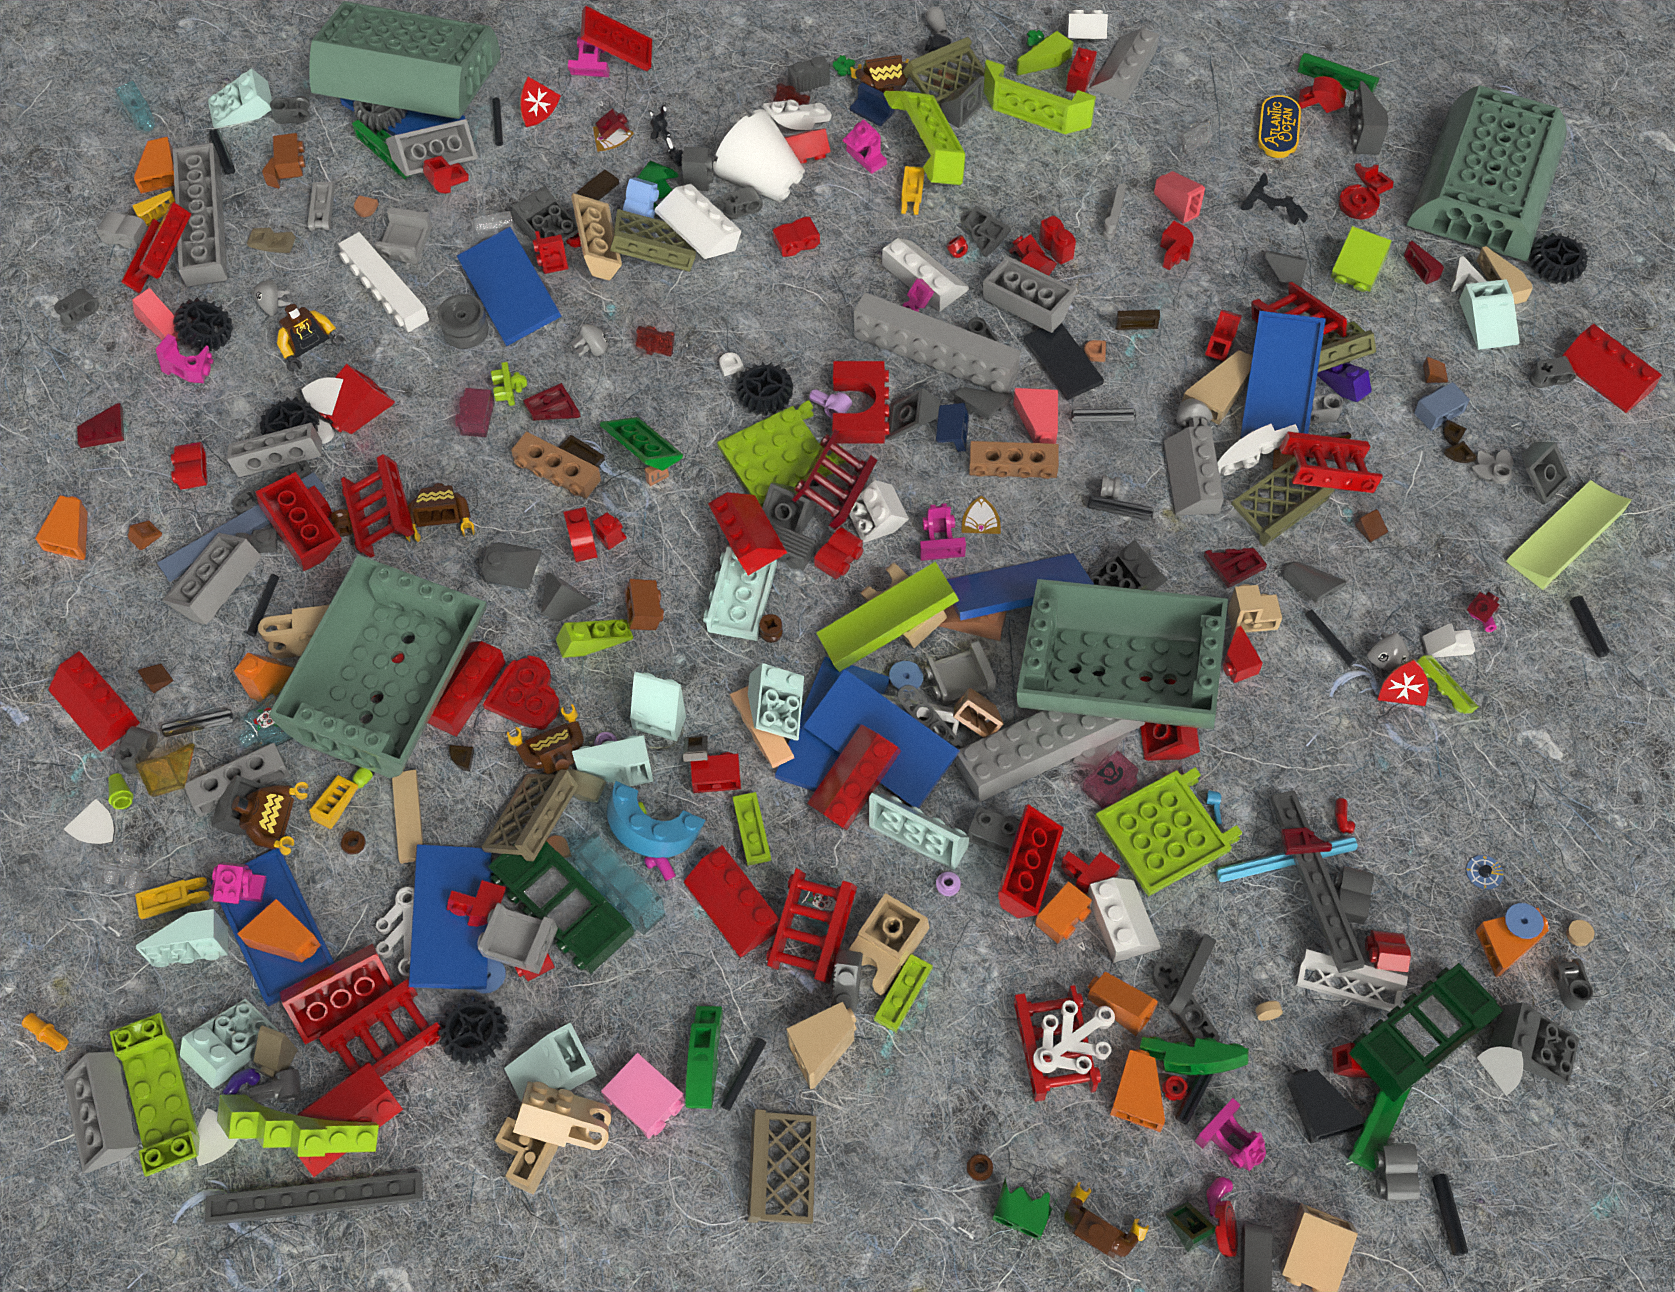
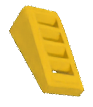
(149, 208)
(333, 814)

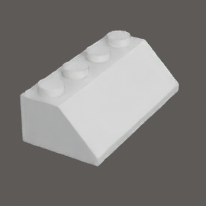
(698, 222)
(911, 262)

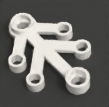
(403, 928)
(1071, 1041)

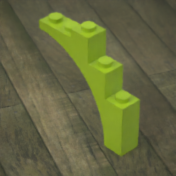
(306, 1136)

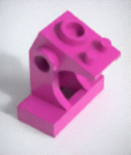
(588, 63)
(866, 138)
(172, 361)
(939, 520)
(231, 879)
(1222, 1126)

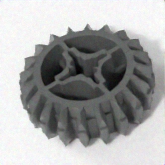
(379, 117)

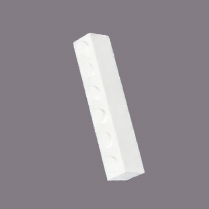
(383, 282)

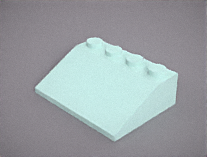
(917, 830)

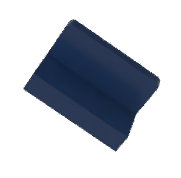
(871, 105)
(953, 425)

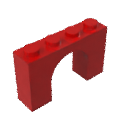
(866, 426)

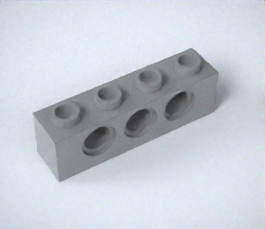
(274, 450)
(273, 770)

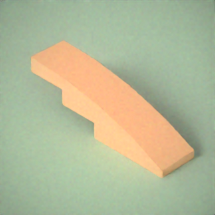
(771, 745)

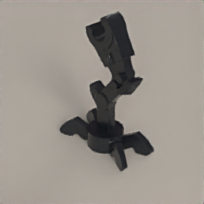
(659, 124)
(1294, 211)

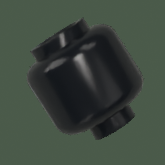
(936, 41)

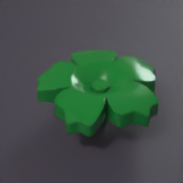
(1035, 37)
(843, 65)

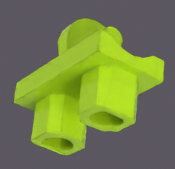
(515, 382)

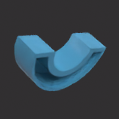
(646, 834)

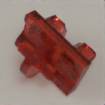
(788, 92)
(655, 341)

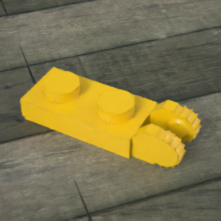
(912, 188)
(170, 897)

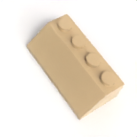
(596, 236)

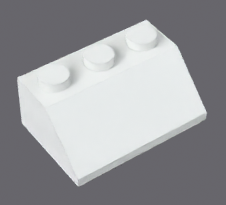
(1122, 918)

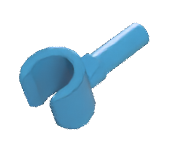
(1214, 798)

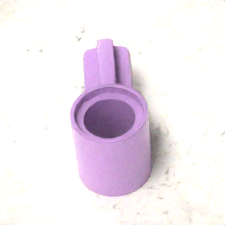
(832, 404)

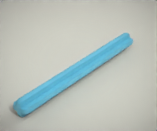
(1278, 861)

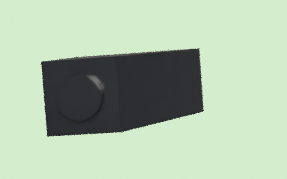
(1322, 1107)

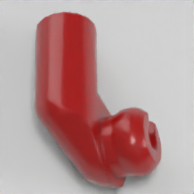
(1343, 824)

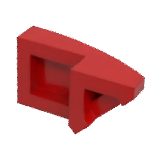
(1372, 178)

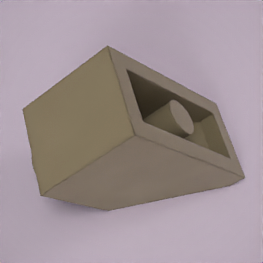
(273, 1052)

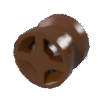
(342, 522)
(773, 633)

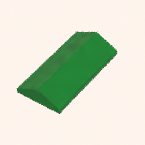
(643, 442)

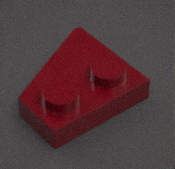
(552, 404)
(103, 428)
(1235, 565)

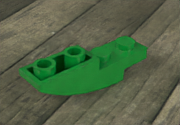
(702, 1057)
(1203, 1059)

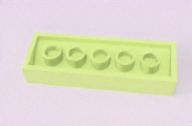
(1567, 533)

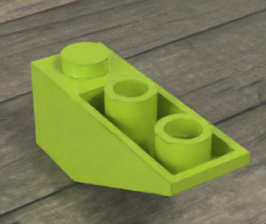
(1048, 54)
(588, 637)

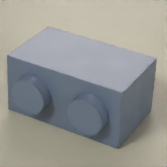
(1443, 404)

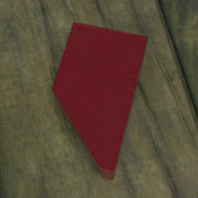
(1303, 841)

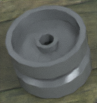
(463, 321)

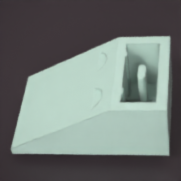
(241, 100)
(1490, 313)
(776, 700)
(657, 706)
(616, 761)
(187, 939)
(224, 1043)
(553, 1060)

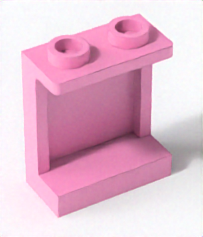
(644, 1095)

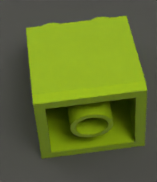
(1361, 259)

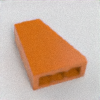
(155, 166)
(65, 529)
(262, 675)
(279, 934)
(1502, 945)
(1129, 1004)
(1139, 1092)

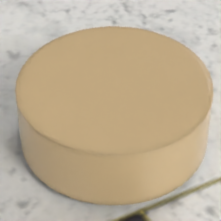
(1580, 933)
(1268, 1010)

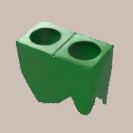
(658, 174)
(1022, 1213)

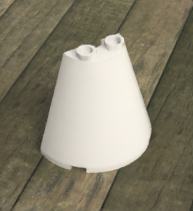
(758, 157)

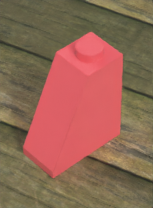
(1180, 195)
(154, 314)
(1038, 413)

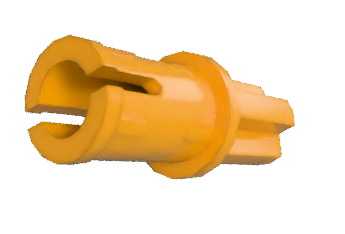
(45, 1032)

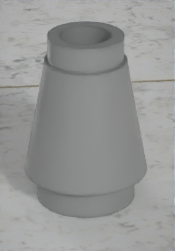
(936, 20)

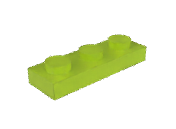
(1447, 685)
(751, 828)
(903, 993)

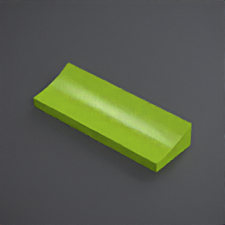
(887, 616)

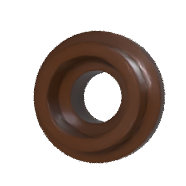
(352, 836)
(983, 1160)

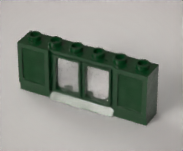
(554, 889)
(1424, 1030)

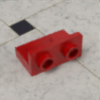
(552, 253)

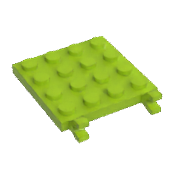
(774, 451)
(1165, 831)

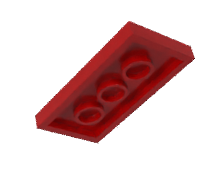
(616, 38)

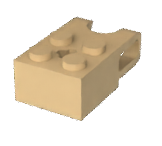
(293, 630)
(921, 631)
(886, 949)
(561, 1117)

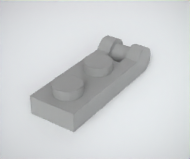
(321, 205)
(1114, 212)

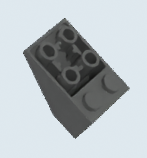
(1368, 121)
(543, 214)
(1129, 569)
(1544, 1045)

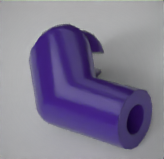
(246, 1076)

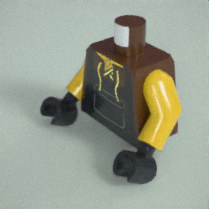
(302, 332)

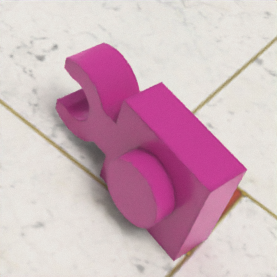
(919, 295)

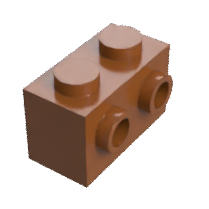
(288, 155)
(643, 604)

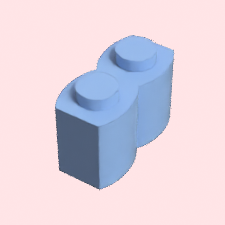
(641, 197)

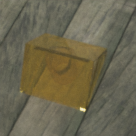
(166, 770)

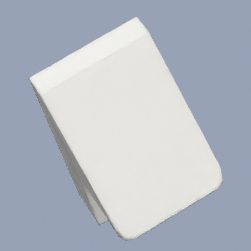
(1465, 274)
(1447, 642)

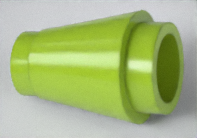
(118, 792)

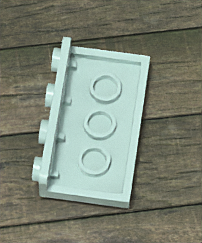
(738, 598)

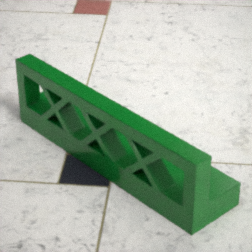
(1347, 77)
(376, 144)
(1377, 1129)

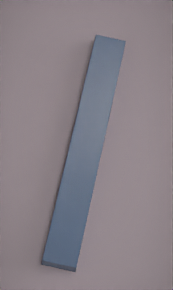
(250, 520)

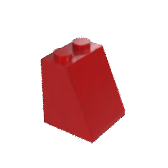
(357, 401)

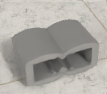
(122, 230)

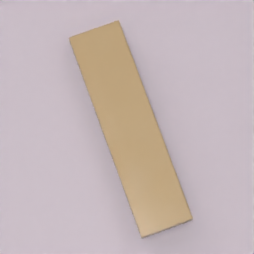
(407, 815)

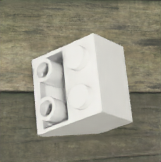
(1086, 25)
(877, 511)

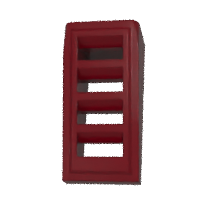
(1423, 263)

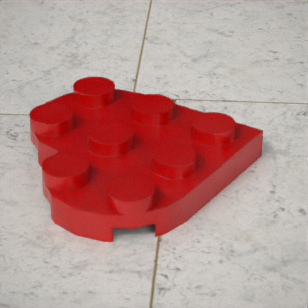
(525, 694)

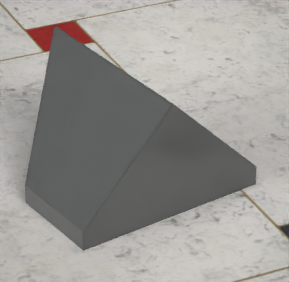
(562, 599)

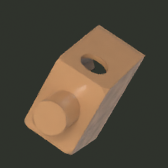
(974, 712)

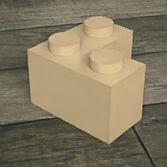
(1253, 610)
(530, 1159)

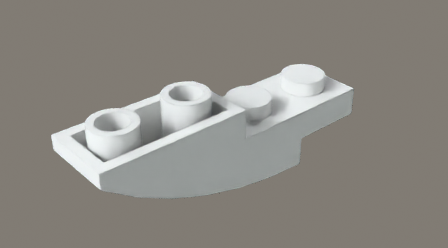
(797, 117)
(1247, 450)

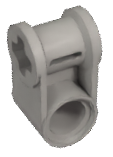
(1326, 408)

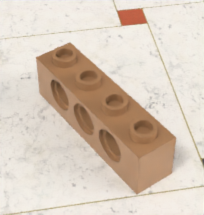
(530, 446)
(1006, 452)

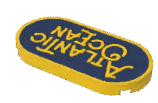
(1279, 126)

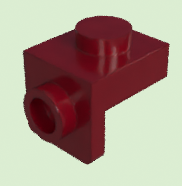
(612, 122)
(1484, 606)

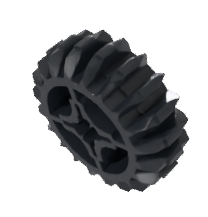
(1558, 258)
(204, 318)
(764, 388)
(293, 411)
(481, 1023)

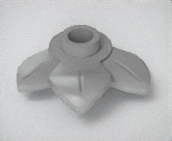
(1491, 467)

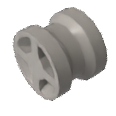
(1110, 487)

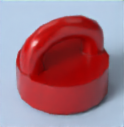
(955, 244)

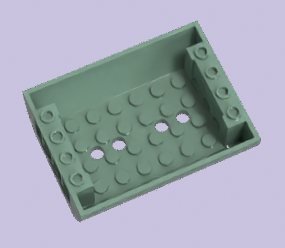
(402, 59)
(1497, 132)
(1126, 638)
(353, 662)

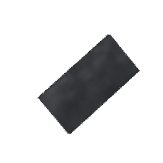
(1063, 361)

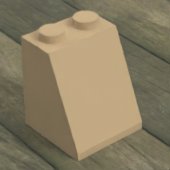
(821, 1041)
(1318, 1250)

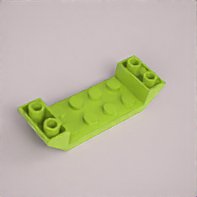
(1037, 105)
(946, 152)
(157, 1093)

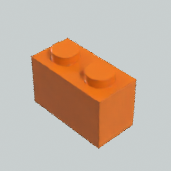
(1063, 913)

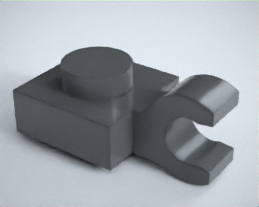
(262, 540)

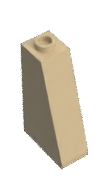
(1222, 385)

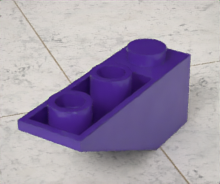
(1347, 381)

